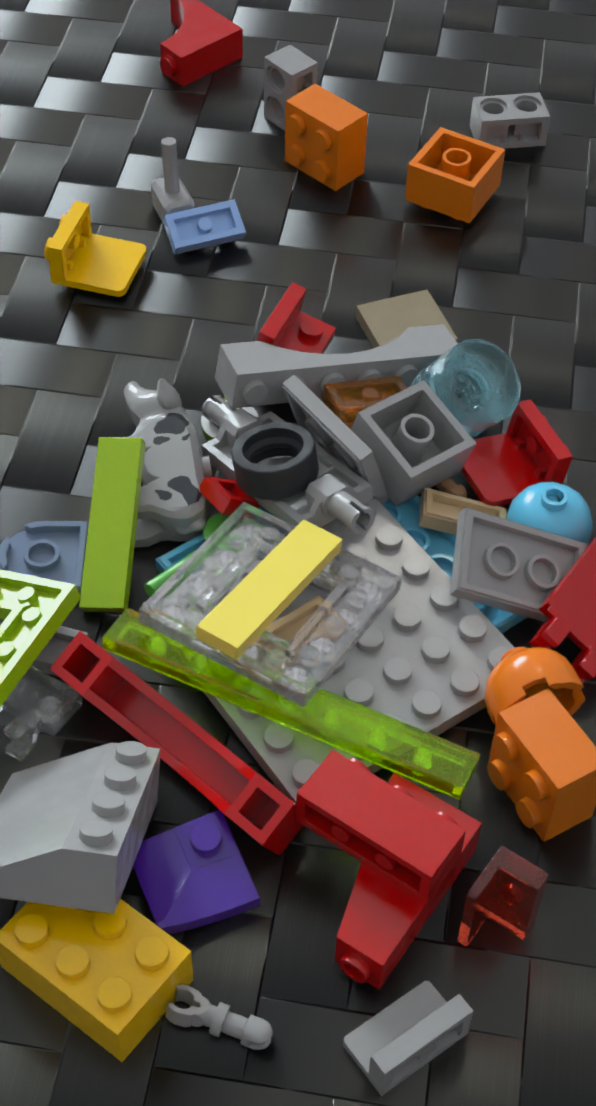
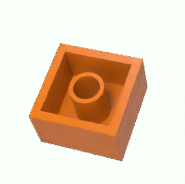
(325, 136)
(454, 174)
(544, 764)

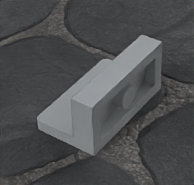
(407, 1035)

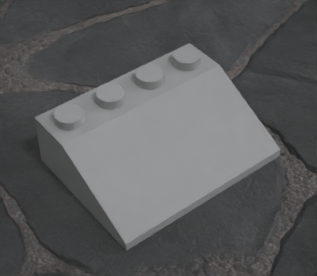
(77, 826)

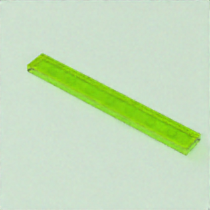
(325, 717)

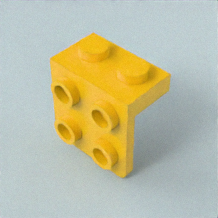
(90, 259)

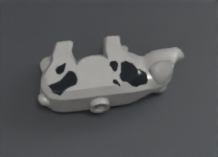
(172, 466)

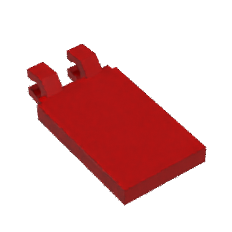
(573, 613)

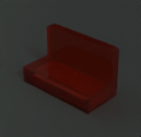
(505, 893)

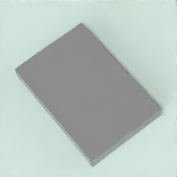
(334, 435)
(509, 563)

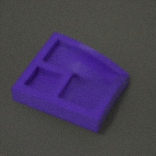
(194, 875)

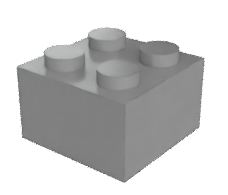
(413, 441)

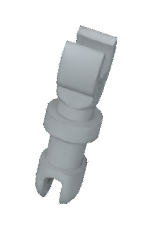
(252, 1031)

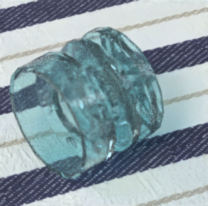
(474, 383)

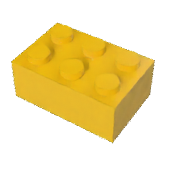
(97, 968)

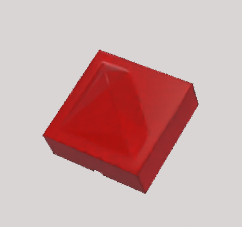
(225, 494)

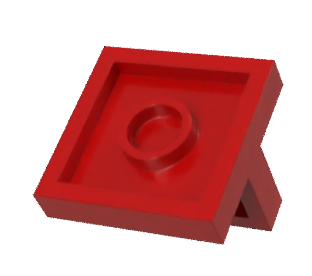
(293, 329)

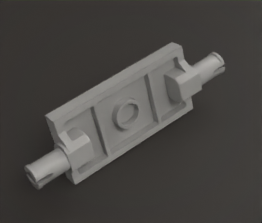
(332, 496)

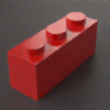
(380, 825)

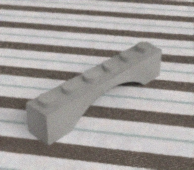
(255, 370)

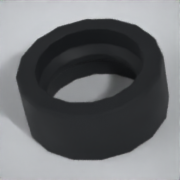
(278, 480)

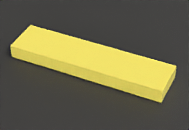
(268, 589)

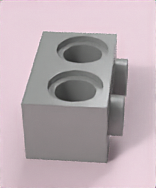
(286, 75)
(510, 120)

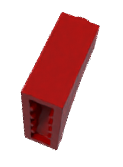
(201, 44)

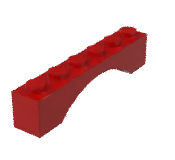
(184, 744)

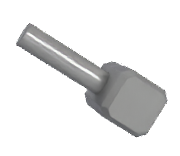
(169, 192)

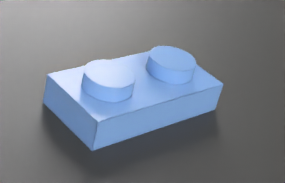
(204, 226)

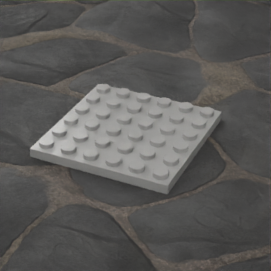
(415, 662)

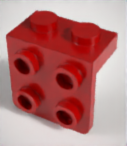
(517, 459)

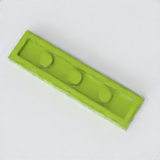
(112, 524)

